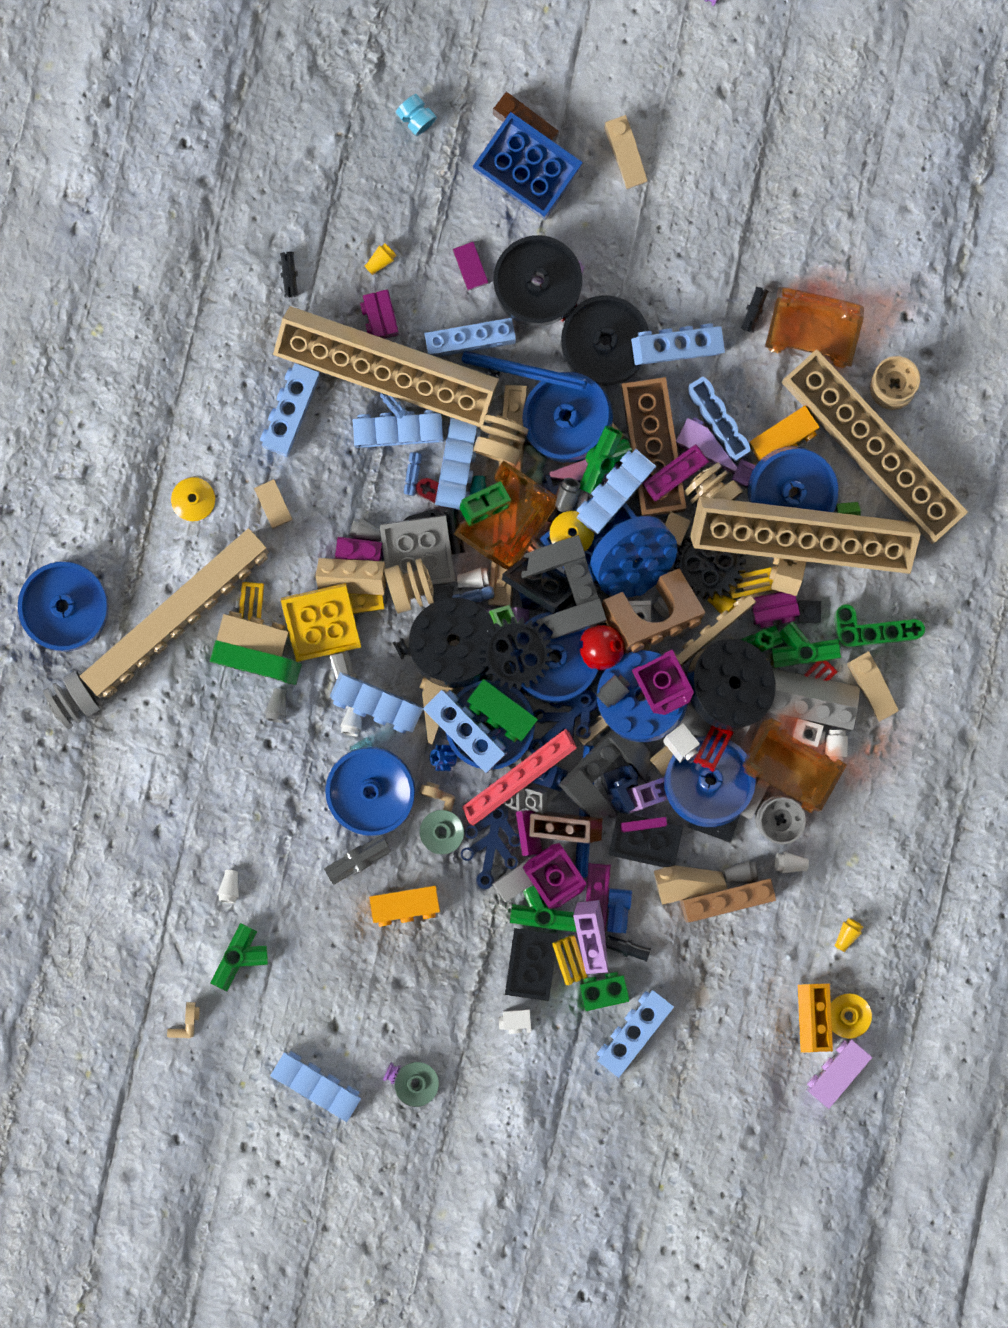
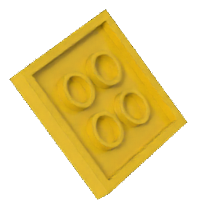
(321, 622)

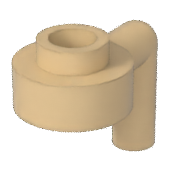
(432, 790)
(192, 1013)

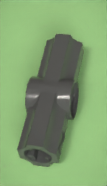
(357, 859)

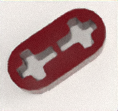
(428, 496)

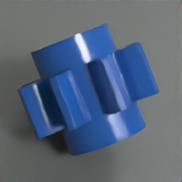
(443, 758)

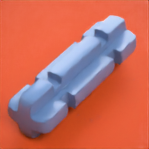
(394, 405)
(412, 473)
(478, 594)

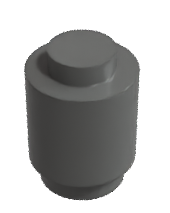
(567, 495)
(613, 690)

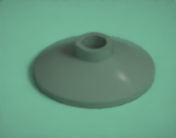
(433, 839)
(424, 1091)

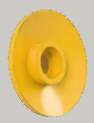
(193, 510)
(566, 521)
(860, 1018)

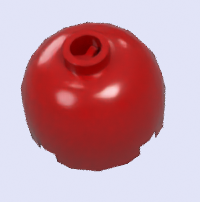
(602, 647)

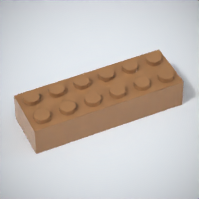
(653, 435)

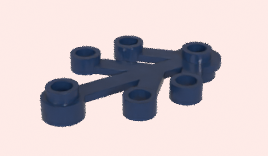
(566, 720)
(492, 842)

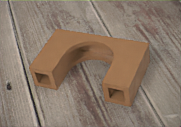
(637, 633)
(728, 900)

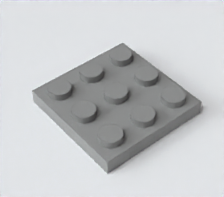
(417, 539)

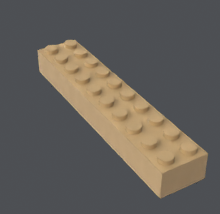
(385, 366)
(874, 446)
(804, 535)
(174, 614)

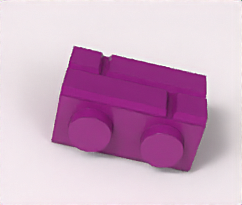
(380, 314)
(358, 549)
(774, 608)

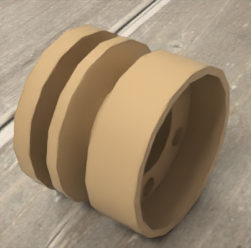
(892, 371)
(500, 439)
(709, 485)
(409, 585)

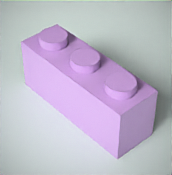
(838, 1072)

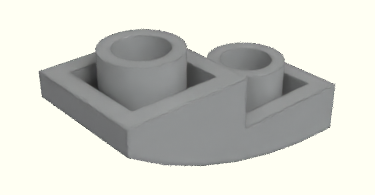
(529, 798)
(513, 882)

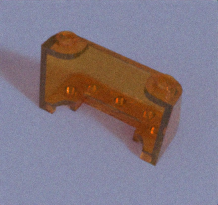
(815, 322)
(511, 532)
(792, 766)

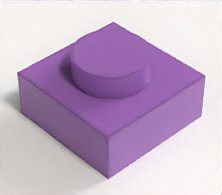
(743, 473)

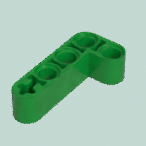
(878, 628)
(256, 662)

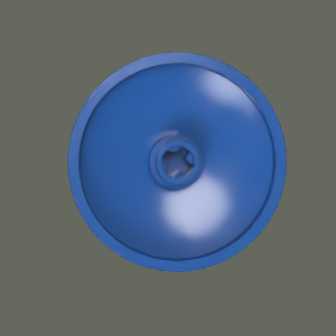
(370, 791)

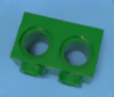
(485, 503)
(605, 997)

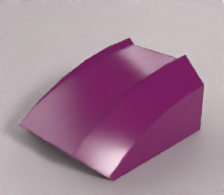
(664, 683)
(554, 876)

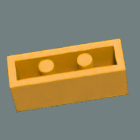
(786, 433)
(404, 905)
(815, 1018)

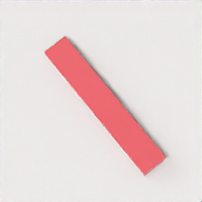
(519, 777)

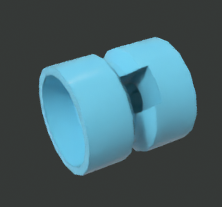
(416, 115)

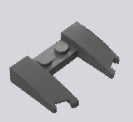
(588, 606)
(580, 780)

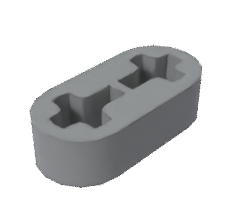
(760, 789)

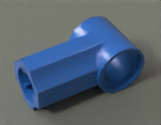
(618, 903)

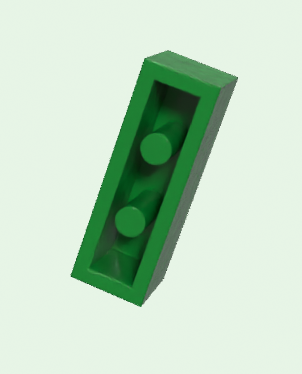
(501, 711)

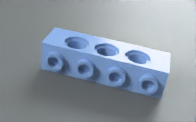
(710, 337)
(470, 338)
(283, 443)
(436, 710)
(618, 1064)

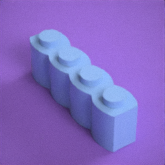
(722, 425)
(392, 431)
(456, 463)
(616, 491)
(376, 702)
(315, 1086)

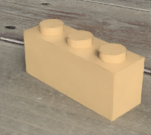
(359, 575)
(252, 633)

